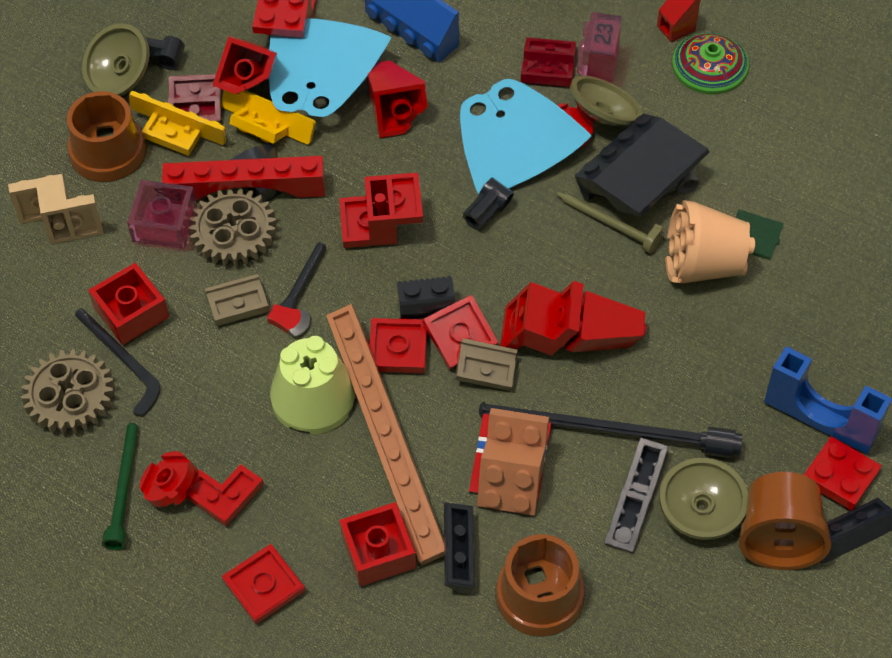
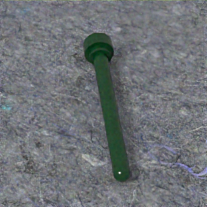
(115, 537)

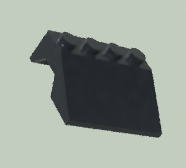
(640, 165)

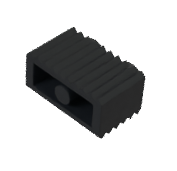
(424, 297)

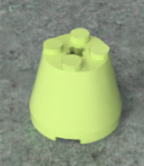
(311, 387)

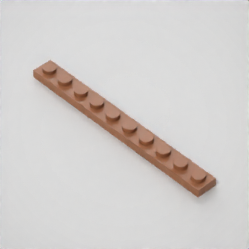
(387, 435)

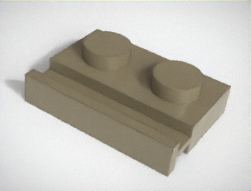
(237, 300)
(486, 364)

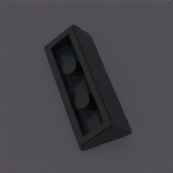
(858, 527)
(459, 547)

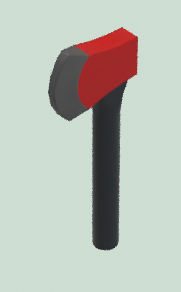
(284, 316)

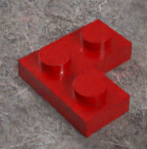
(224, 499)

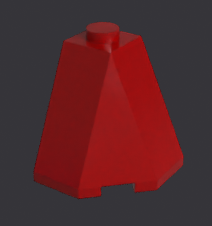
(243, 65)
(395, 98)
(607, 325)

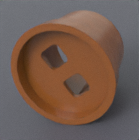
(108, 156)
(784, 522)
(519, 600)

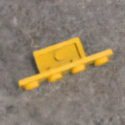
(262, 119)
(173, 126)

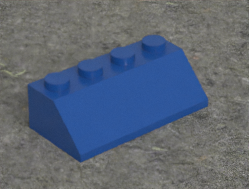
(423, 23)

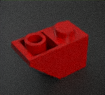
(678, 18)

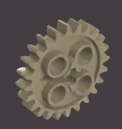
(232, 227)
(90, 397)

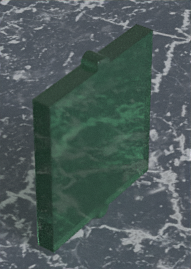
(764, 231)

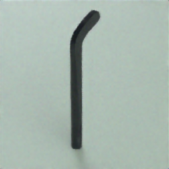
(144, 375)

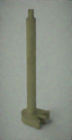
(649, 241)

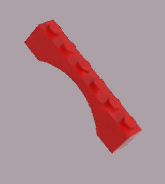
(292, 175)

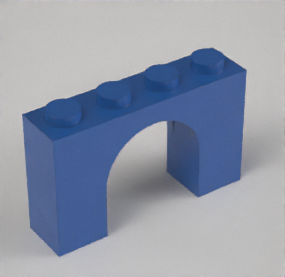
(794, 395)

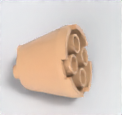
(706, 244)

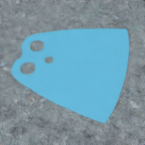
(331, 56)
(522, 142)

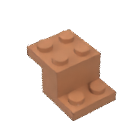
(512, 461)

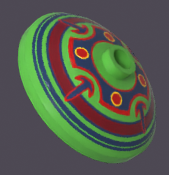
(710, 63)

